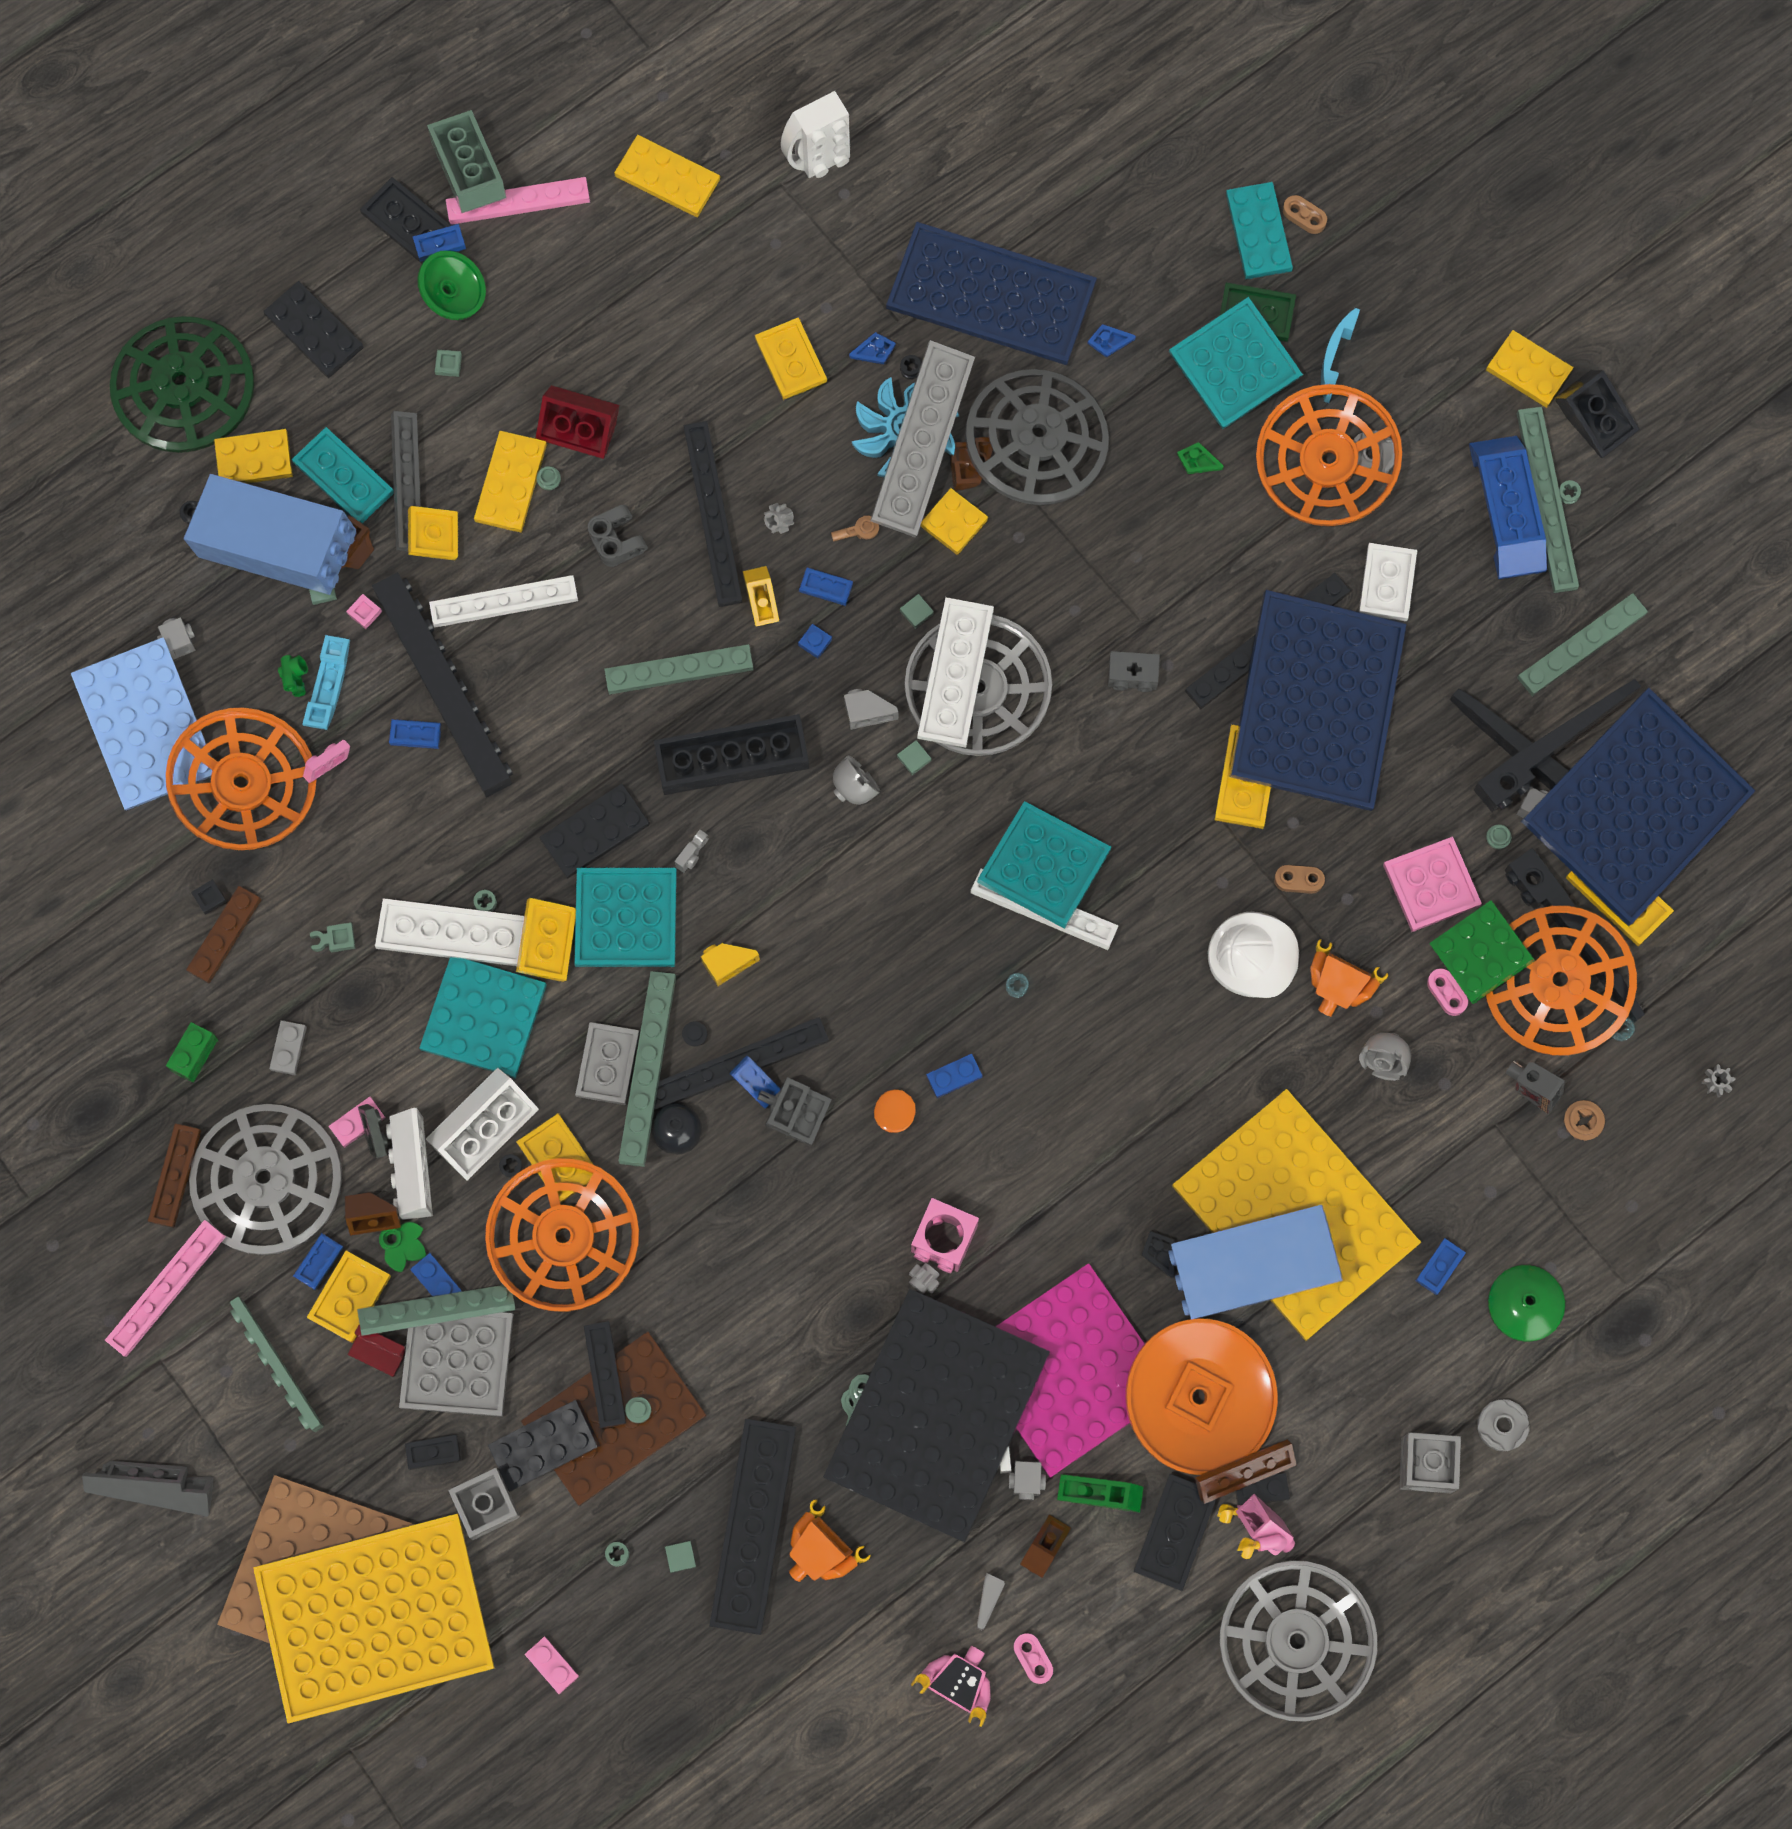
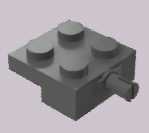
(796, 1110)

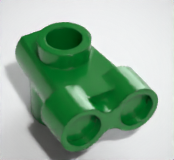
(291, 671)

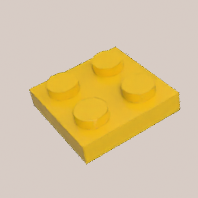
(954, 521)
(432, 533)

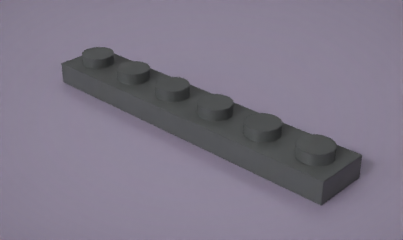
(405, 472)

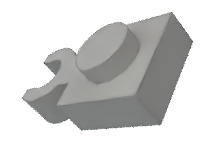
(688, 856)

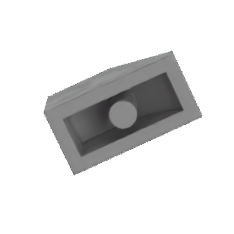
(868, 709)

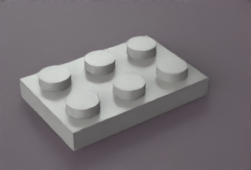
(607, 1063)

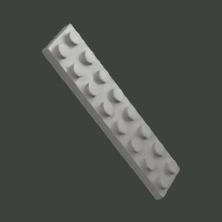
(922, 439)

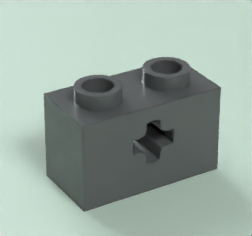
(1146, 671)

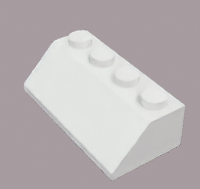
(482, 1124)
(410, 1164)

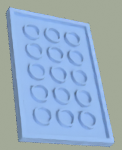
(137, 717)

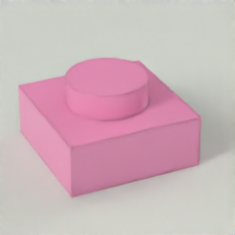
(364, 611)

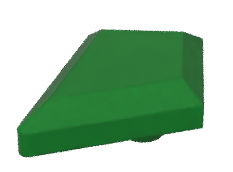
(1198, 460)

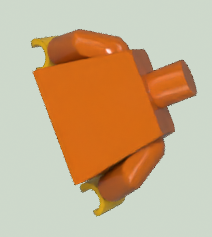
(1341, 981)
(819, 1549)

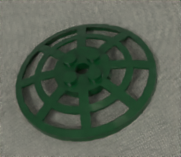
(186, 394)

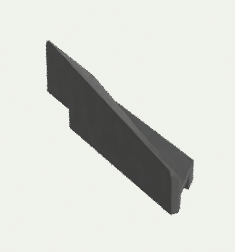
(152, 1485)

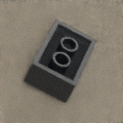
(1597, 412)

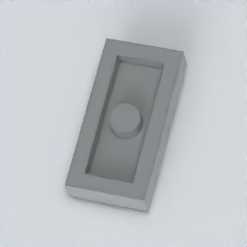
(288, 1047)

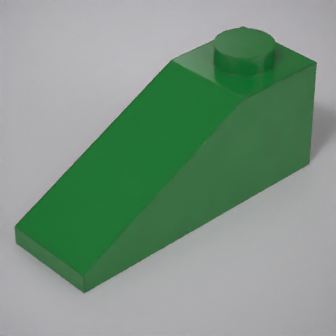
(1100, 1493)

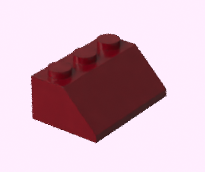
(576, 421)

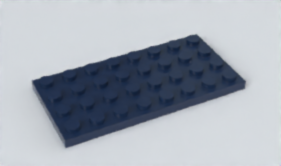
(991, 293)

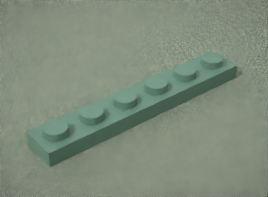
(1582, 644)
(678, 669)
(435, 1309)
(281, 1374)

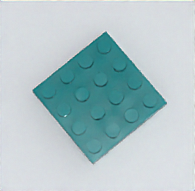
(1235, 363)
(1044, 864)
(625, 917)
(483, 1016)

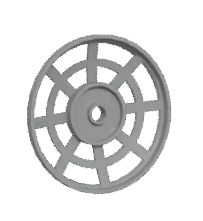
(995, 690)
(276, 1189)
(1315, 1640)

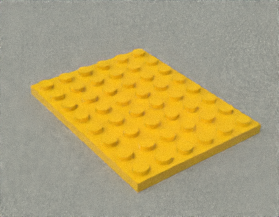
(1288, 1165)
(373, 1618)

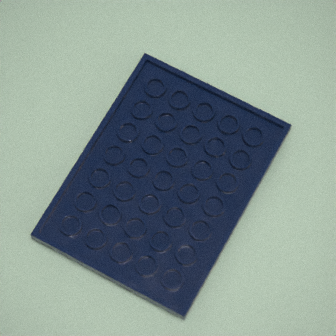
(1318, 700)
(1638, 806)

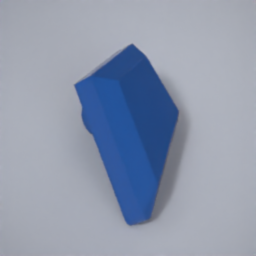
(1109, 340)
(874, 349)

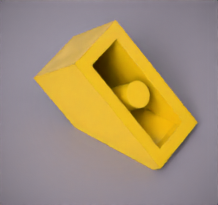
(761, 596)
(727, 961)

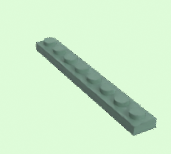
(1540, 459)
(647, 1069)

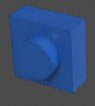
(815, 641)

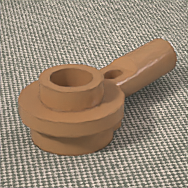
(863, 529)

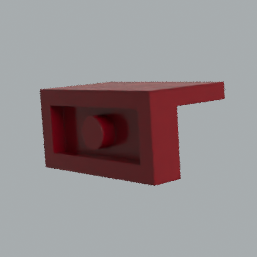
(377, 1352)

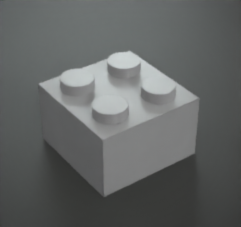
(484, 1503)

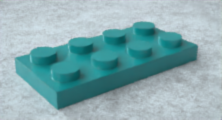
(1259, 230)
(343, 475)

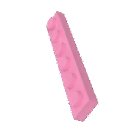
(525, 200)
(165, 1288)

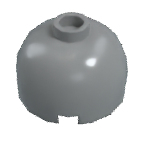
(853, 783)
(1386, 1055)

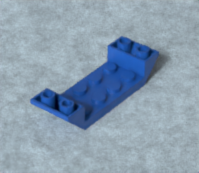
(1511, 506)

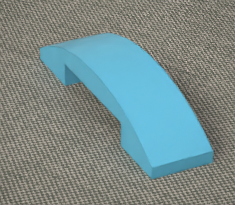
(1345, 331)
(328, 683)

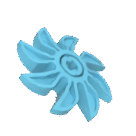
(890, 425)

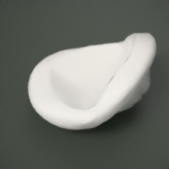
(1254, 955)

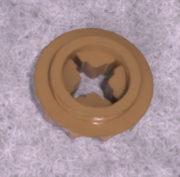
(1585, 1109)

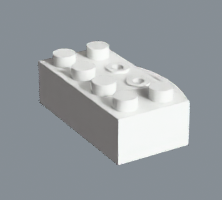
(818, 135)

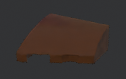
(963, 471)

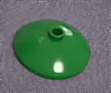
(461, 280)
(1514, 1315)

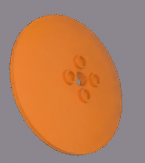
(1236, 1388)

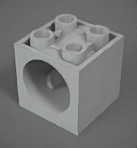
(1430, 1463)

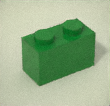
(192, 1052)

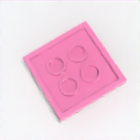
(1432, 884)

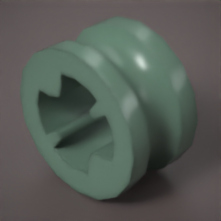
(1571, 485)
(480, 896)
(610, 1549)

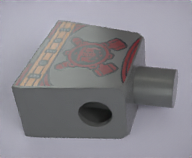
(1543, 1090)

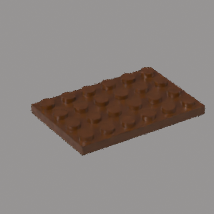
(643, 1374)

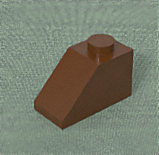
(369, 1214)
(1045, 1546)

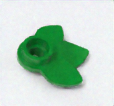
(406, 1246)

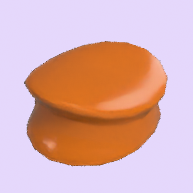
(894, 1111)

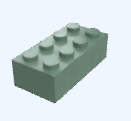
(466, 161)

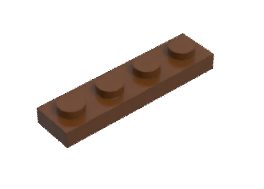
(223, 934)
(174, 1175)
(1245, 1471)

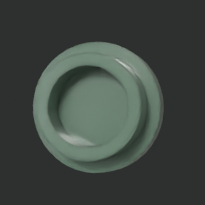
(548, 478)
(1498, 836)
(638, 1410)

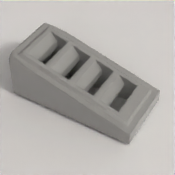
(991, 1591)

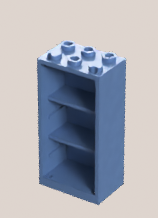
(270, 534)
(1255, 1262)

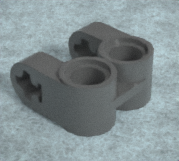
(625, 550)

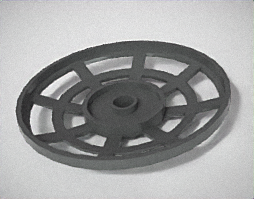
(1036, 447)

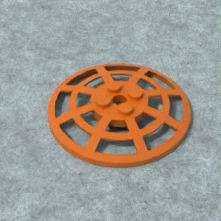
(1329, 441)
(235, 766)
(1576, 988)
(552, 1221)

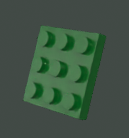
(1482, 952)

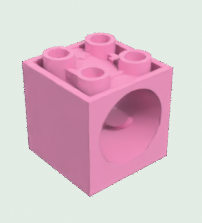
(936, 1214)

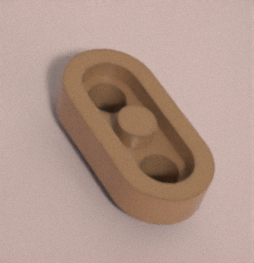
(1306, 213)
(1299, 881)

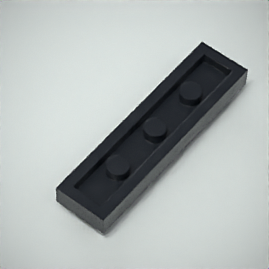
(604, 1374)

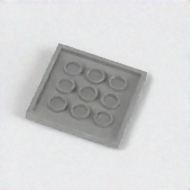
(458, 1365)

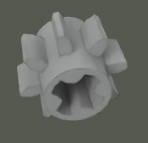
(778, 518)
(1712, 1077)
(924, 1278)

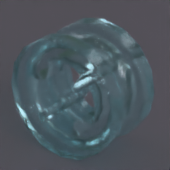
(1011, 980)
(1625, 1036)

